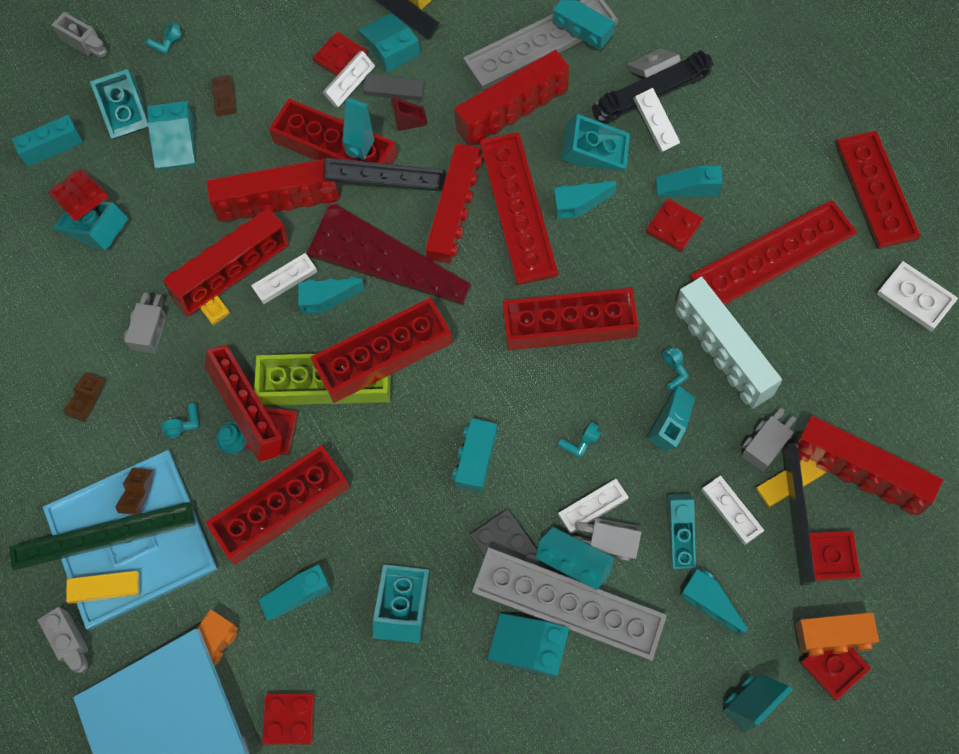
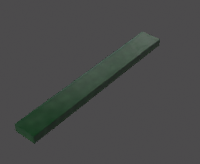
(101, 536)

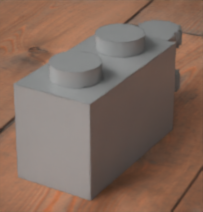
(78, 35)
(146, 325)
(768, 442)
(612, 537)
(65, 639)

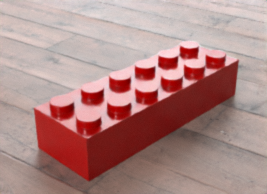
(512, 98)
(321, 135)
(272, 188)
(226, 262)
(570, 319)
(382, 349)
(868, 467)
(277, 505)

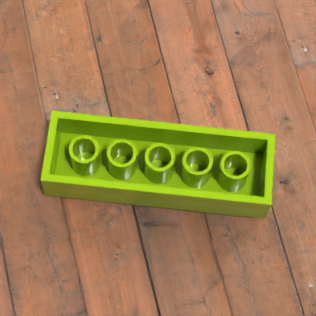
(295, 381)

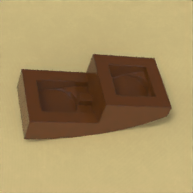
(223, 95)
(86, 395)
(136, 491)

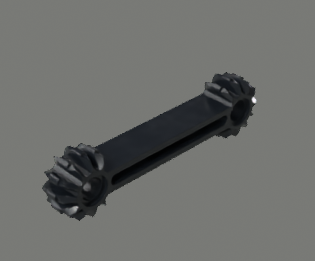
(688, 71)

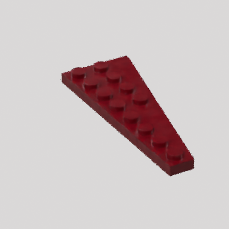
(360, 247)

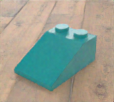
(390, 41)
(120, 103)
(171, 135)
(594, 144)
(94, 228)
(400, 604)
(528, 645)
(755, 701)

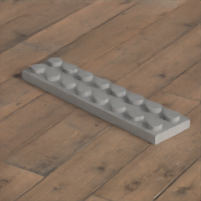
(524, 47)
(569, 604)

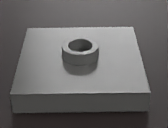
(653, 62)

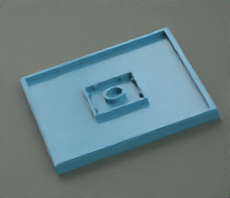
(162, 560)
(162, 705)

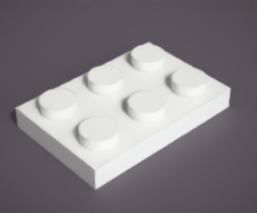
(917, 296)

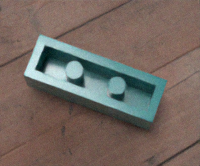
(583, 22)
(47, 140)
(475, 455)
(574, 558)

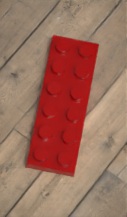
(877, 189)

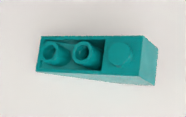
(578, 199)
(324, 295)
(672, 420)
(681, 530)

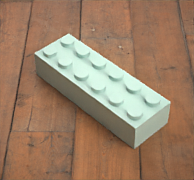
(727, 343)

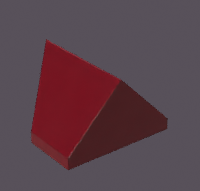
(408, 114)

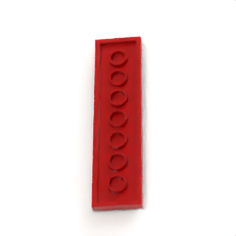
(518, 209)
(777, 252)

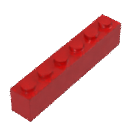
(453, 203)
(243, 403)

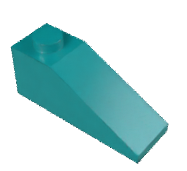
(357, 129)
(691, 182)
(295, 593)
(710, 598)

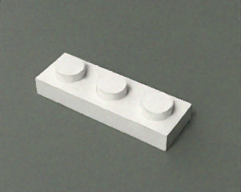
(348, 79)
(656, 120)
(284, 278)
(593, 505)
(732, 510)

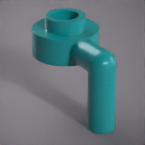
(171, 34)
(674, 359)
(174, 427)
(590, 435)

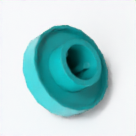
(230, 438)

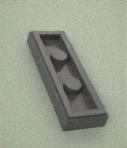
(394, 87)

